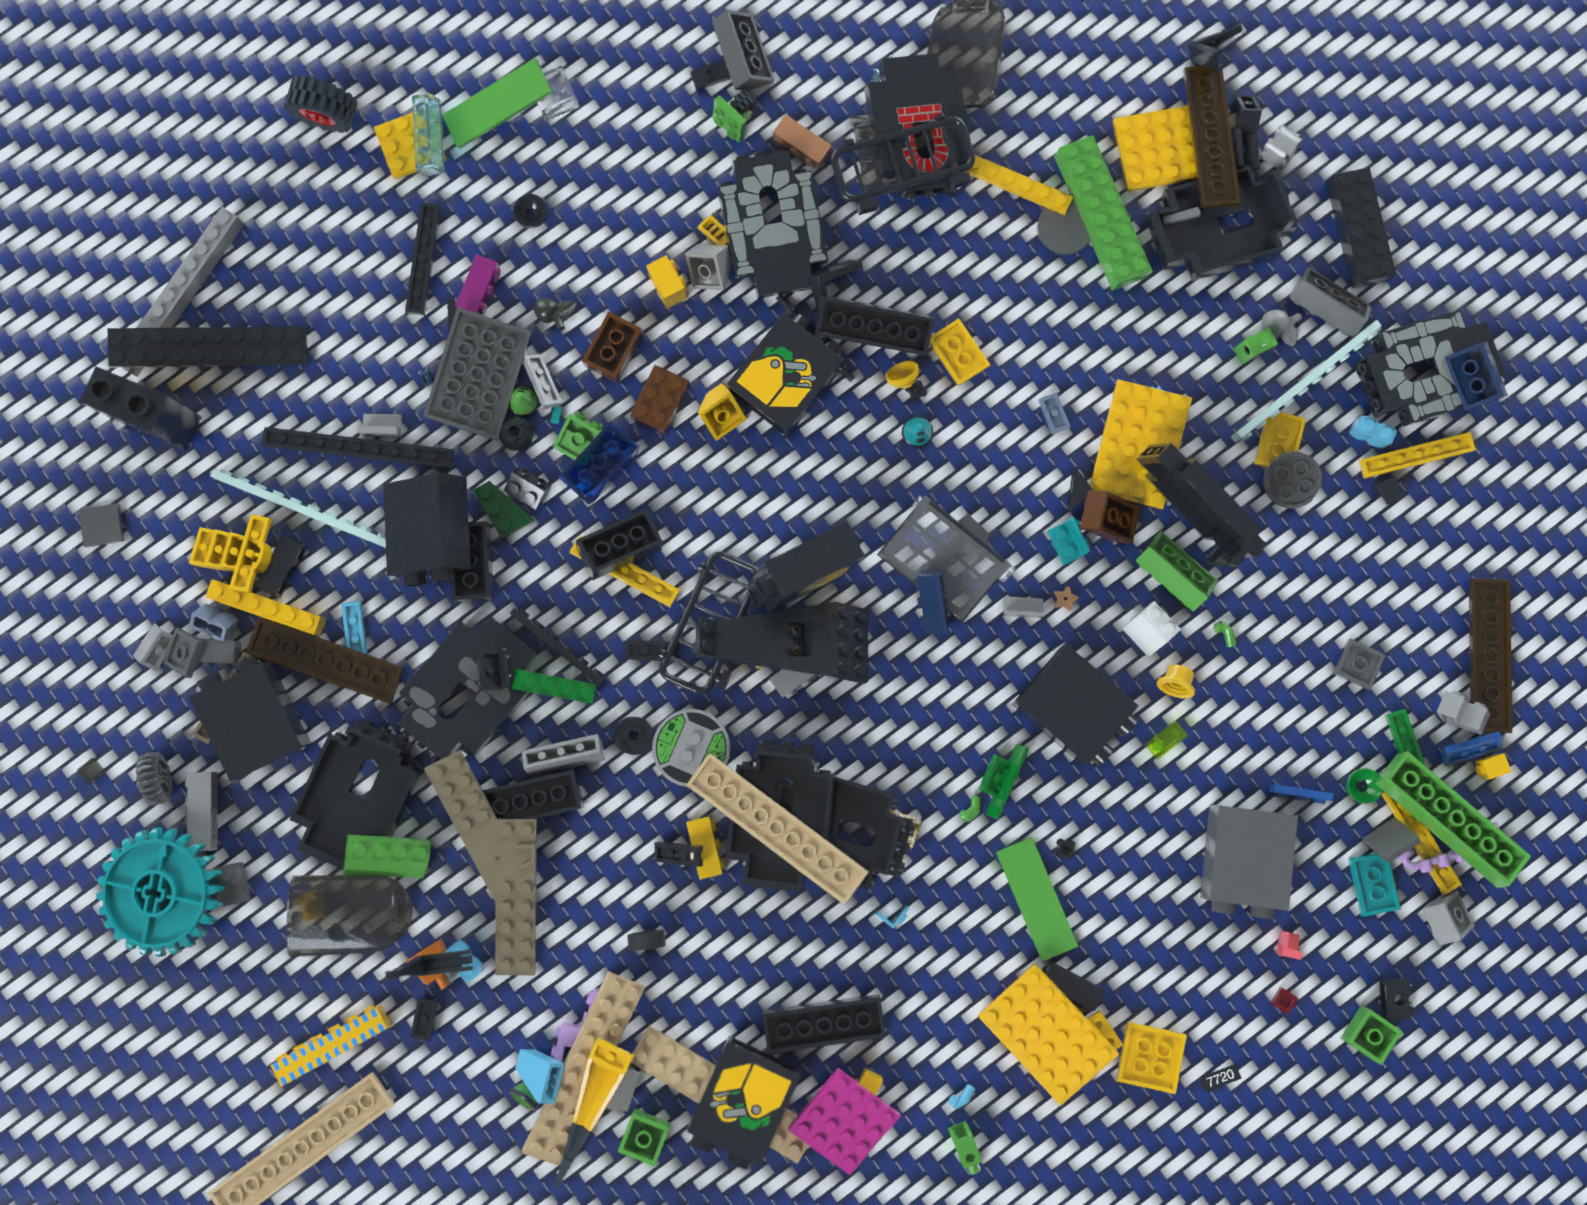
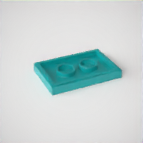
(1374, 885)

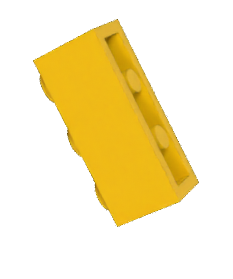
(702, 833)

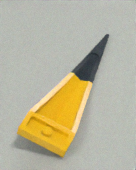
(602, 1077)

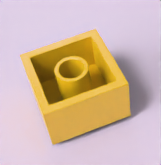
(666, 281)

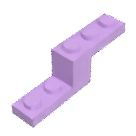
(568, 1031)

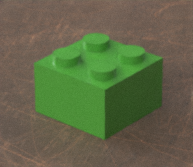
(1371, 1035)
(644, 1137)

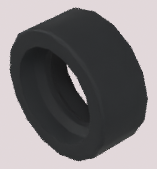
(646, 940)

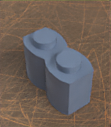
(214, 622)

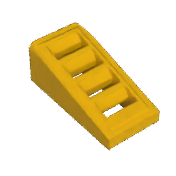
(706, 223)

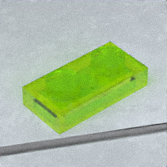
(1166, 740)

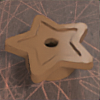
(1060, 598)

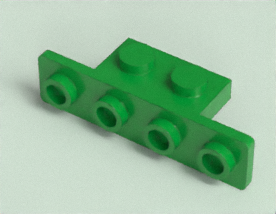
(1000, 779)

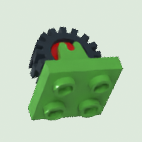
(734, 114)

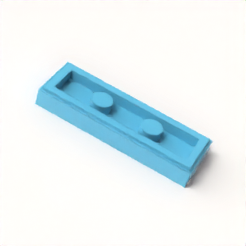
(354, 626)

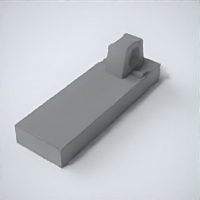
(542, 381)

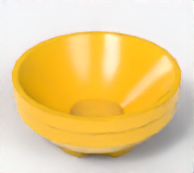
(902, 374)

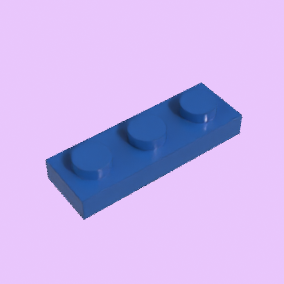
(1471, 748)
(1301, 794)

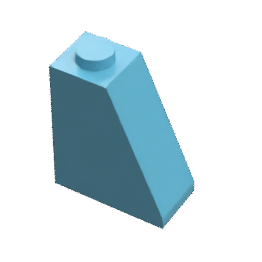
(540, 1074)

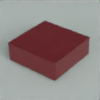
(1284, 1000)

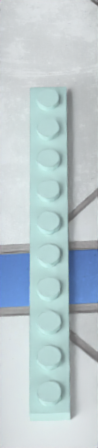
(1301, 387)
(295, 505)

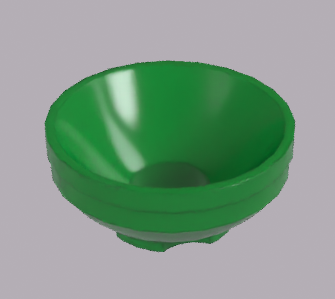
(1372, 791)

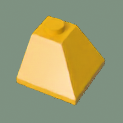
(720, 412)

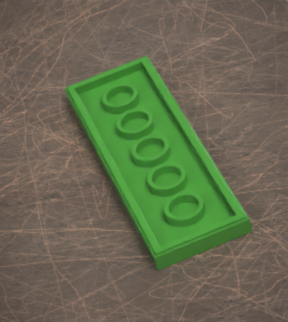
(497, 103)
(1036, 899)

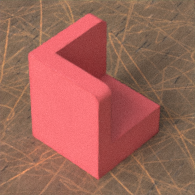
(1288, 945)

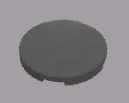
(1063, 233)
(1292, 479)

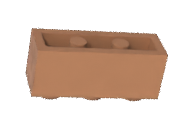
(801, 142)

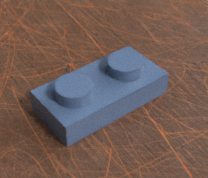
(1054, 413)

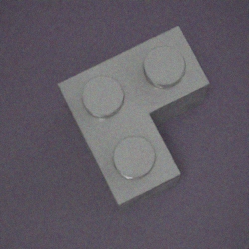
(1460, 713)

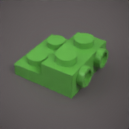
(576, 434)

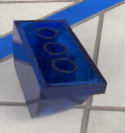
(600, 463)

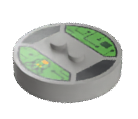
(686, 741)

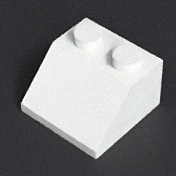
(1151, 628)

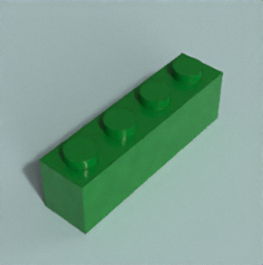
(553, 686)

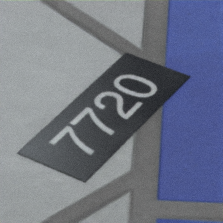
(1220, 1078)

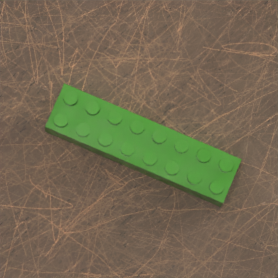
(1102, 212)
(1453, 819)

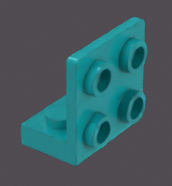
(1069, 541)

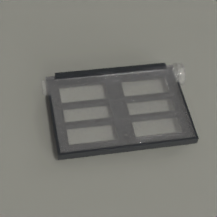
(937, 541)

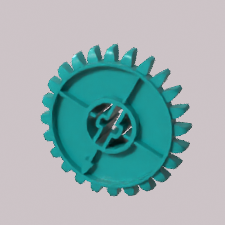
(158, 892)

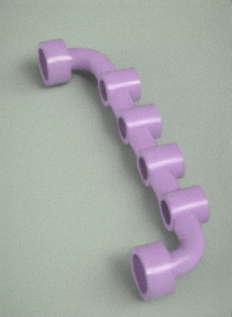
(1426, 864)

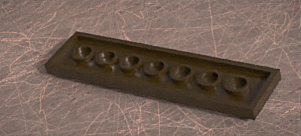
(1211, 137)
(1491, 651)
(325, 660)

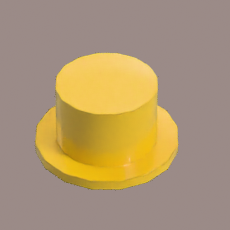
(1177, 682)

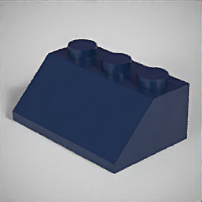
(1476, 376)
(932, 602)

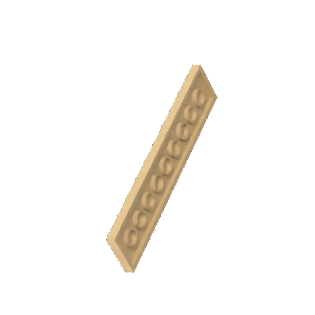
(777, 828)
(604, 1021)
(689, 1075)
(305, 1145)

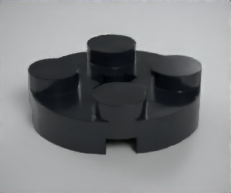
(632, 746)

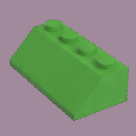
(1177, 571)
(386, 856)

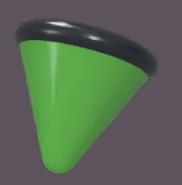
(523, 401)
(523, 1096)

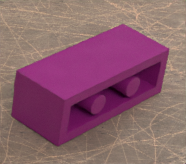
(478, 285)

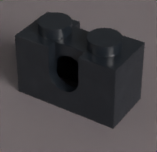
(1388, 989)

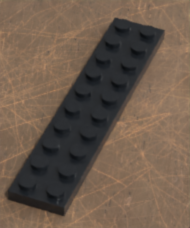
(207, 346)

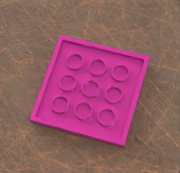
(843, 1121)

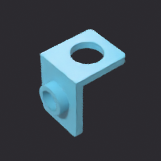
(899, 919)

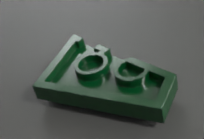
(501, 510)

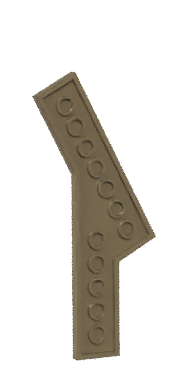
(504, 857)

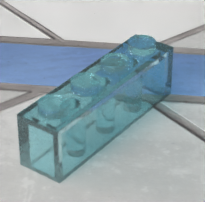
(428, 134)

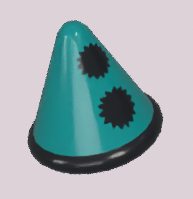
(917, 432)

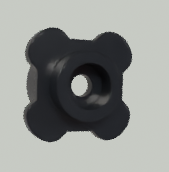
(921, 391)
(1070, 848)

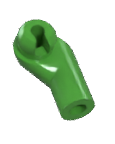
(1227, 631)
(973, 811)

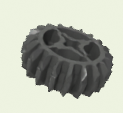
(154, 778)

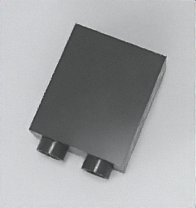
(1248, 860)

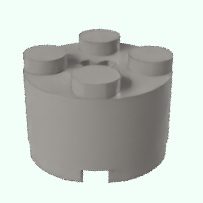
(1282, 147)

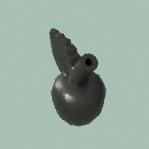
(550, 311)

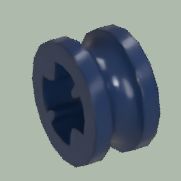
(425, 376)

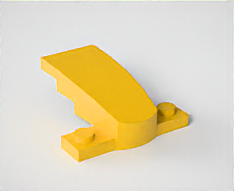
(235, 552)

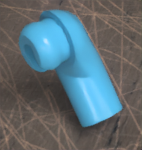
(962, 1100)

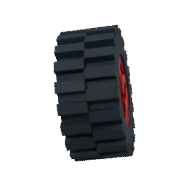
(320, 104)

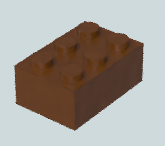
(612, 347)
(660, 400)
(1110, 517)

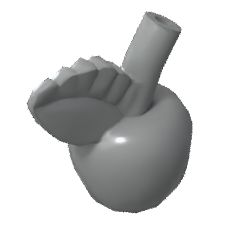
(1282, 324)

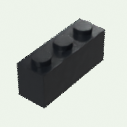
(282, 566)
(1074, 986)

